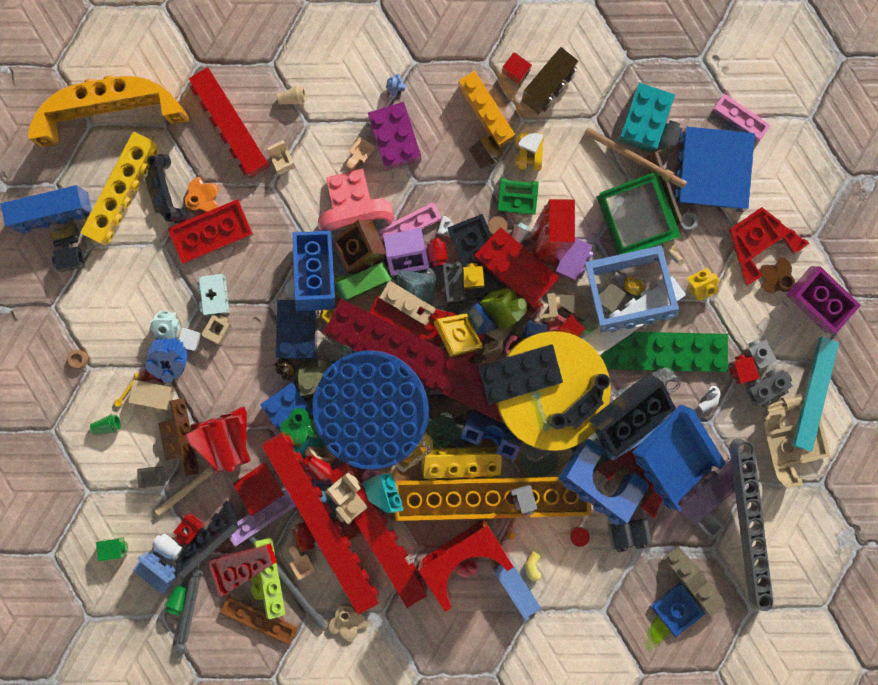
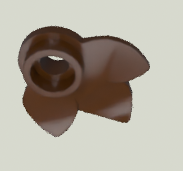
(775, 275)

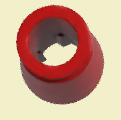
(319, 468)

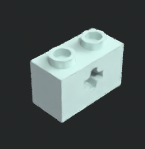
(219, 303)

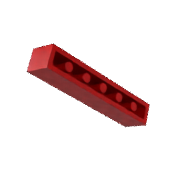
(229, 123)

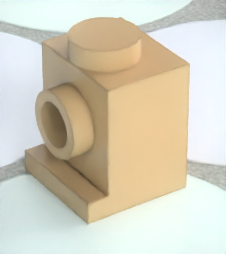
(210, 330)

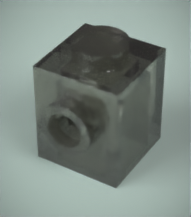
(152, 476)

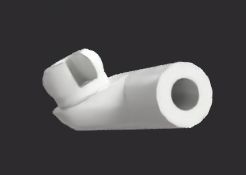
(712, 399)

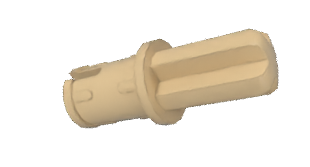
(785, 403)

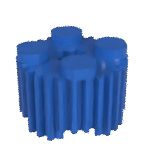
(166, 359)

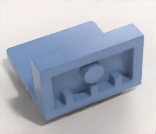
(155, 571)

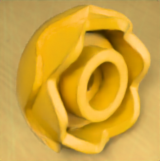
(634, 286)

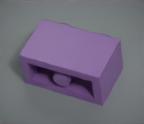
(572, 263)

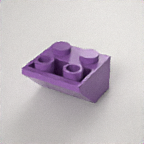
(406, 251)

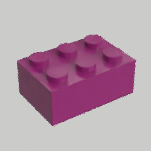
(394, 136)
(823, 299)

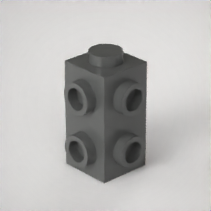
(774, 384)

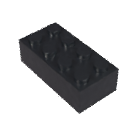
(632, 414)

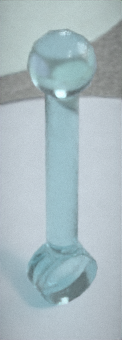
(536, 394)

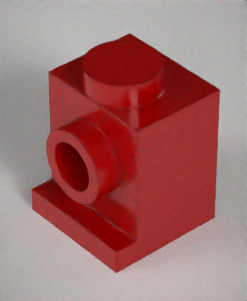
(194, 525)

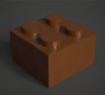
(359, 247)

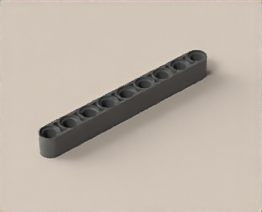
(757, 531)

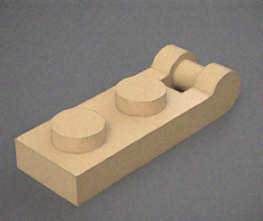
(406, 302)

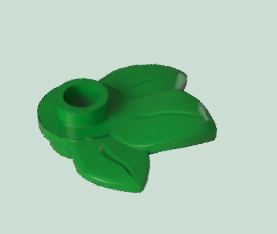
(299, 429)

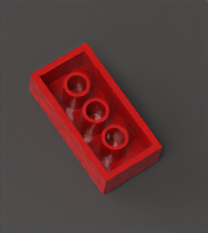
(516, 268)

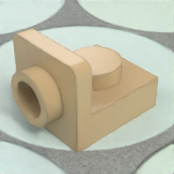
(350, 508)

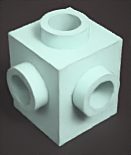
(165, 325)

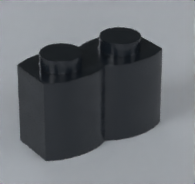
(630, 534)

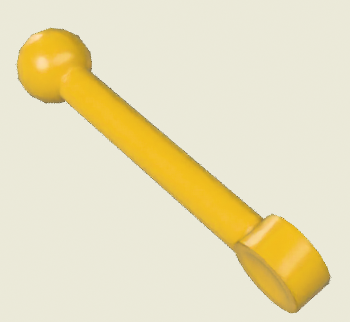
(118, 402)

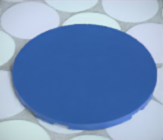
(370, 409)

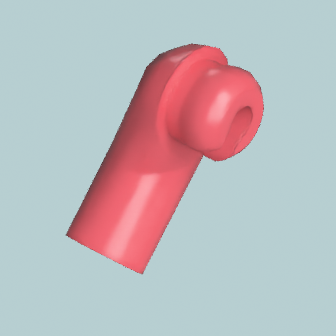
(466, 569)

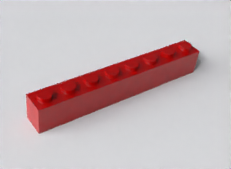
(384, 544)

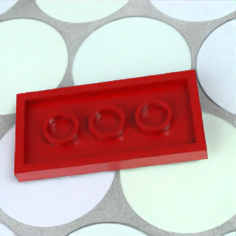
(210, 231)

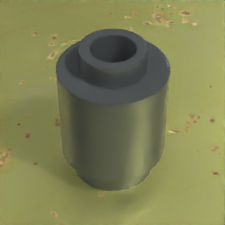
(670, 134)

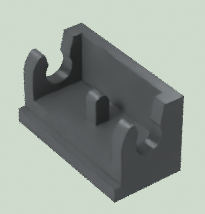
(454, 282)

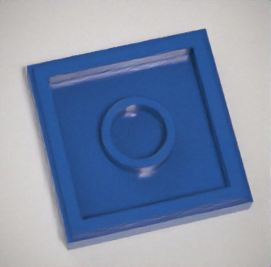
(677, 609)

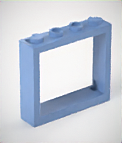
(626, 261)

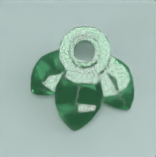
(444, 426)

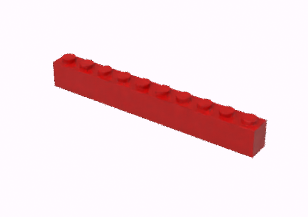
(320, 522)

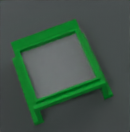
(638, 214)

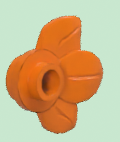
(203, 193)

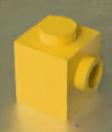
(473, 276)

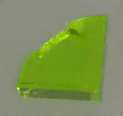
(658, 630)

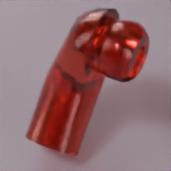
(146, 376)

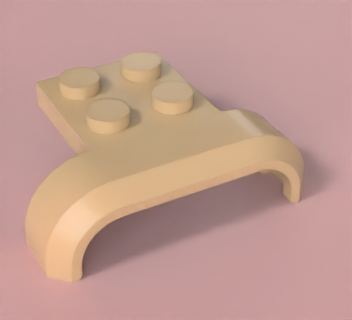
(784, 454)

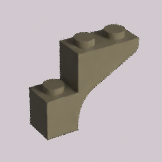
(581, 306)
(695, 581)

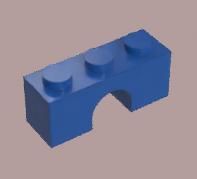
(481, 427)

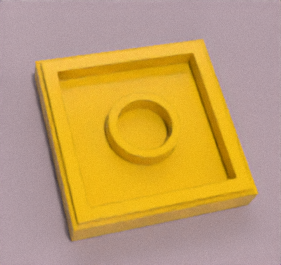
(458, 335)

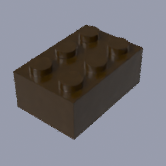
(550, 81)

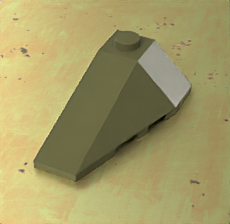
(310, 374)

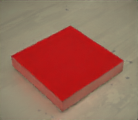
(258, 489)

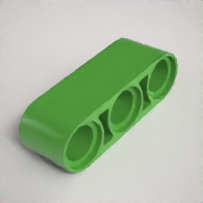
(363, 282)

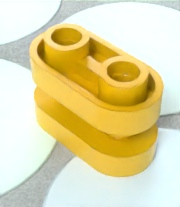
(522, 160)

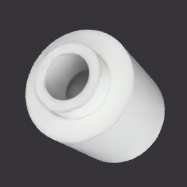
(167, 547)

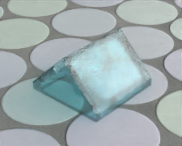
(417, 284)

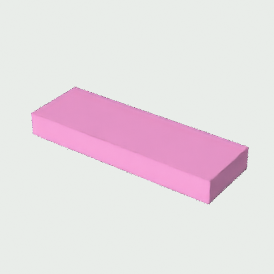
(741, 117)

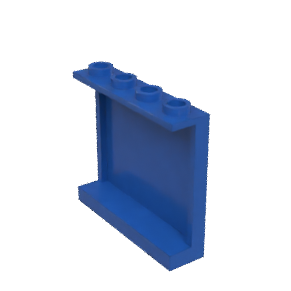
(715, 168)
(677, 455)

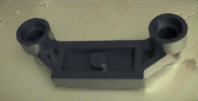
(159, 190)
(582, 407)

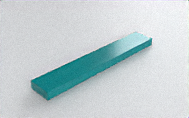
(815, 394)

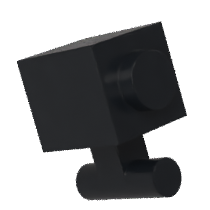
(68, 257)

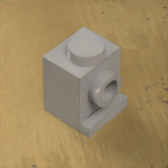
(524, 500)

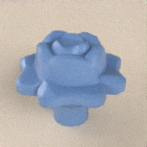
(395, 84)

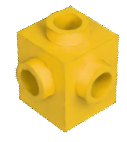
(703, 284)

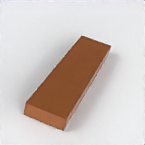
(256, 619)

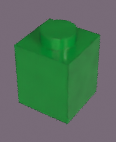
(111, 549)

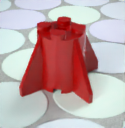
(221, 440)

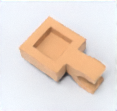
(360, 152)
(301, 564)

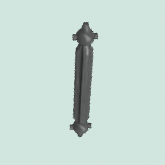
(188, 610)

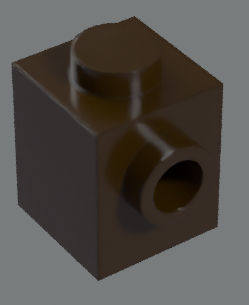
(486, 152)

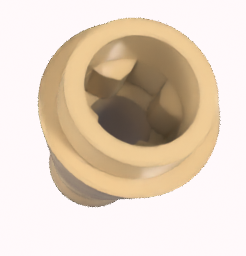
(292, 96)

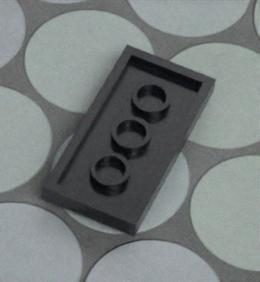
(468, 239)
(519, 374)

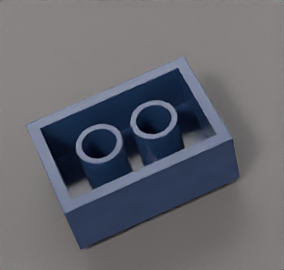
(295, 332)

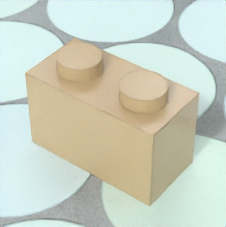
(151, 395)

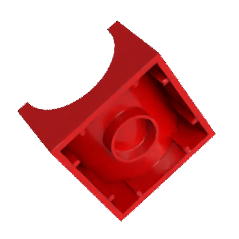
(473, 542)

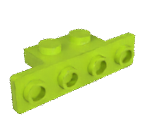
(267, 587)

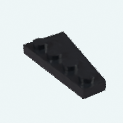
(208, 540)

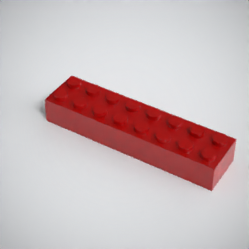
(554, 231)

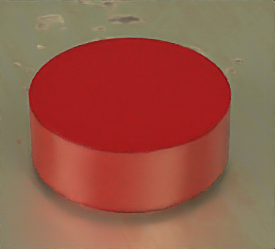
(579, 536)

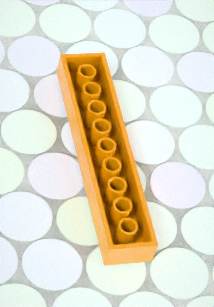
(485, 498)

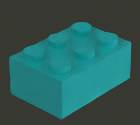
(646, 117)

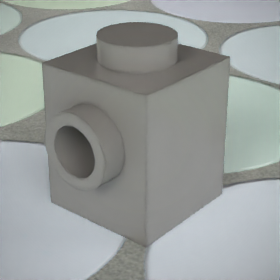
(761, 353)

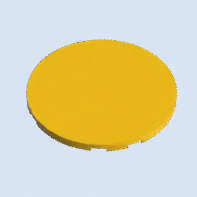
(577, 364)

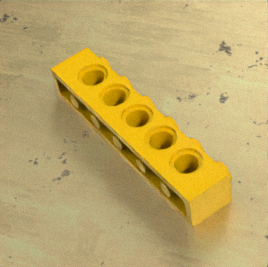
(118, 178)

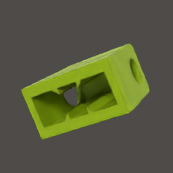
(504, 307)

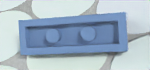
(517, 590)

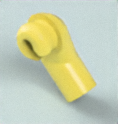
(530, 567)

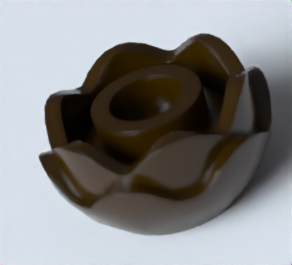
(285, 368)

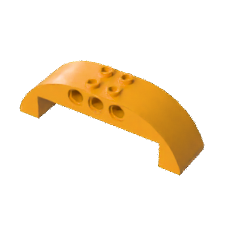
(99, 98)

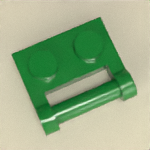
(517, 202)

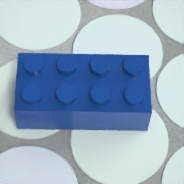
(46, 209)
(313, 271)

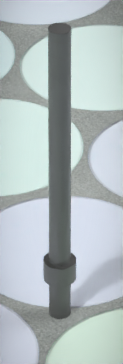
(297, 594)

